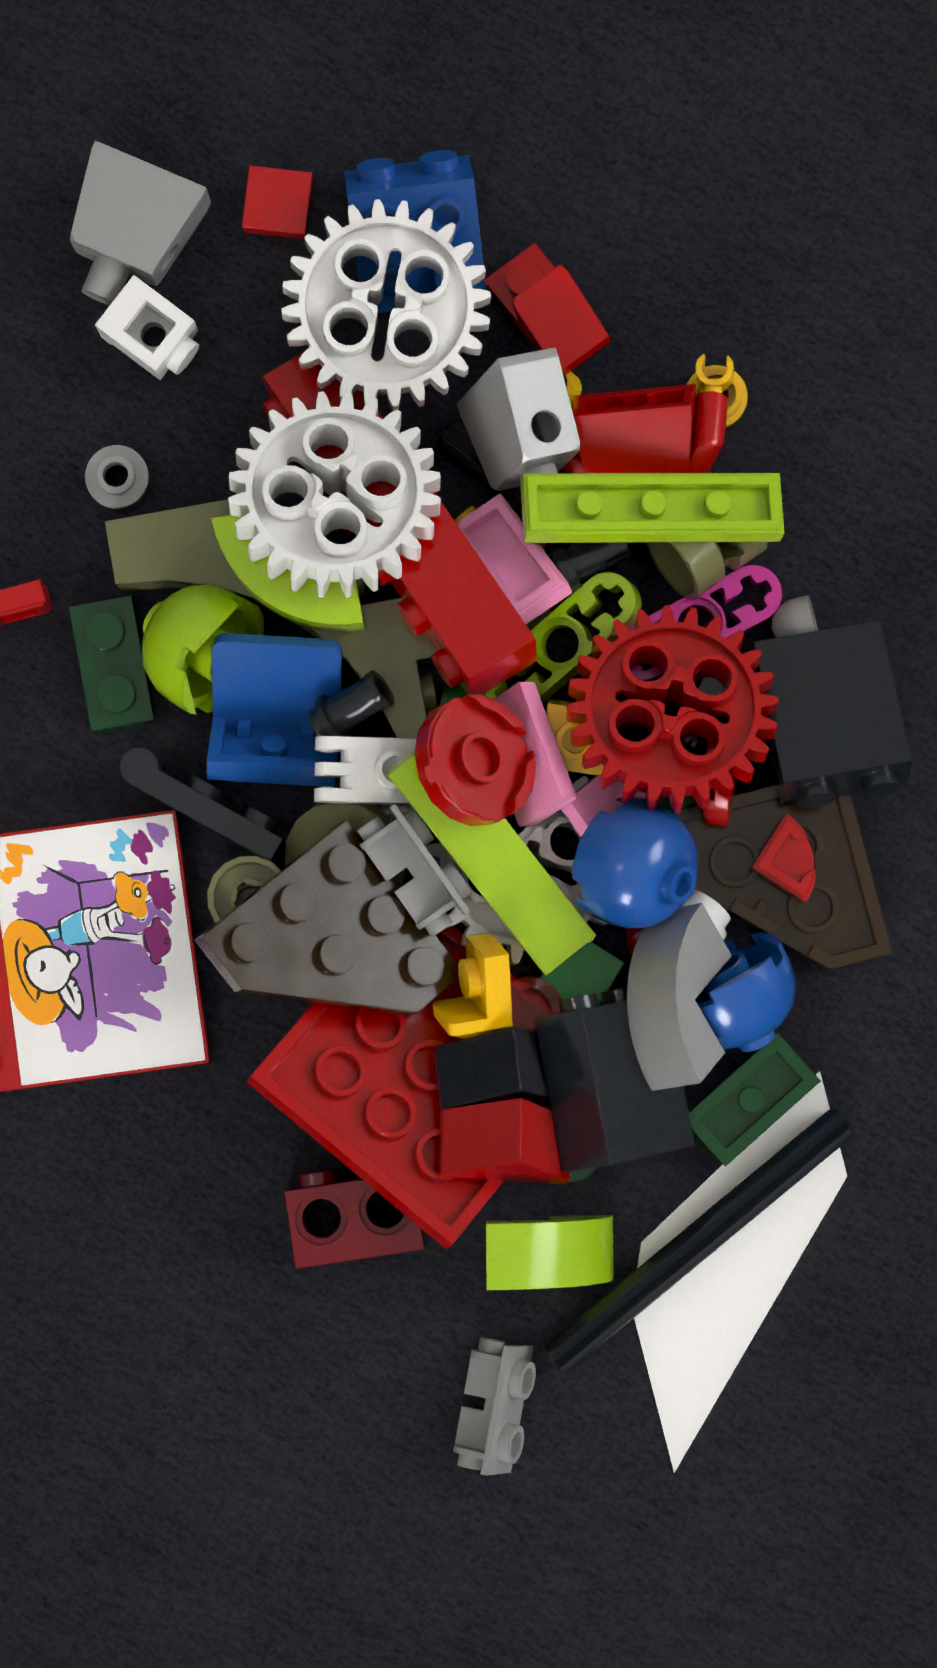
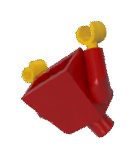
(650, 427)

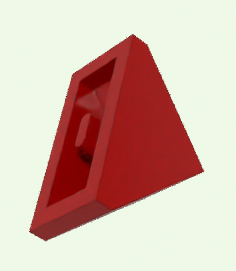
(500, 1143)

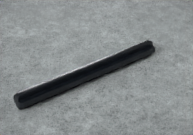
(698, 1240)

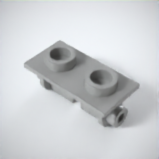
(433, 887)
(493, 1436)

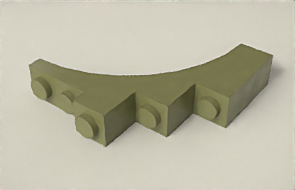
(182, 550)

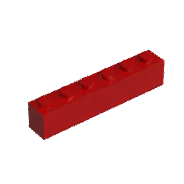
(449, 588)

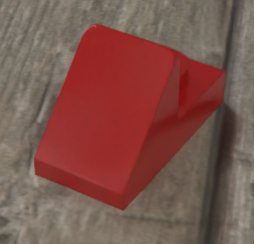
(548, 307)

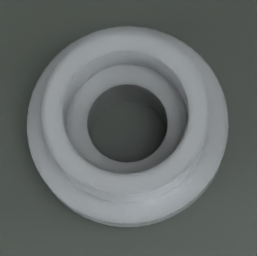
(130, 491)

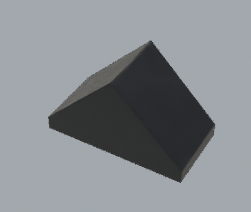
(491, 1069)

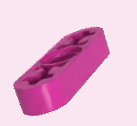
(730, 588)

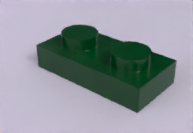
(112, 664)
(751, 1099)

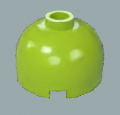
(181, 640)

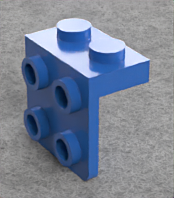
(434, 182)
(263, 706)

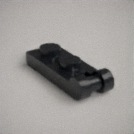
(200, 803)

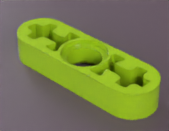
(588, 602)

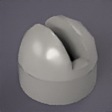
(794, 617)

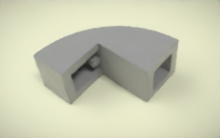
(664, 979)

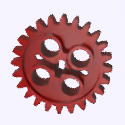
(660, 761)

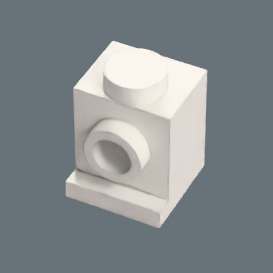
(135, 312)

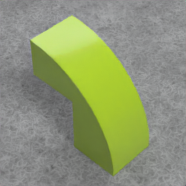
(302, 607)
(549, 1252)

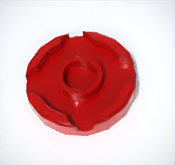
(474, 760)

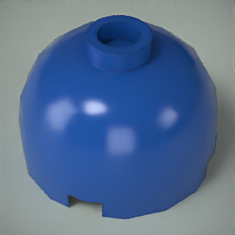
(635, 865)
(750, 994)

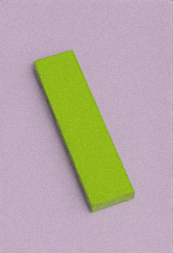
(651, 507)
(504, 875)

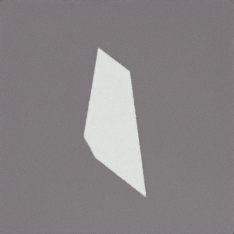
(711, 1315)

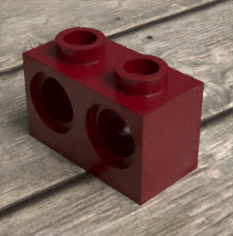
(358, 1232)

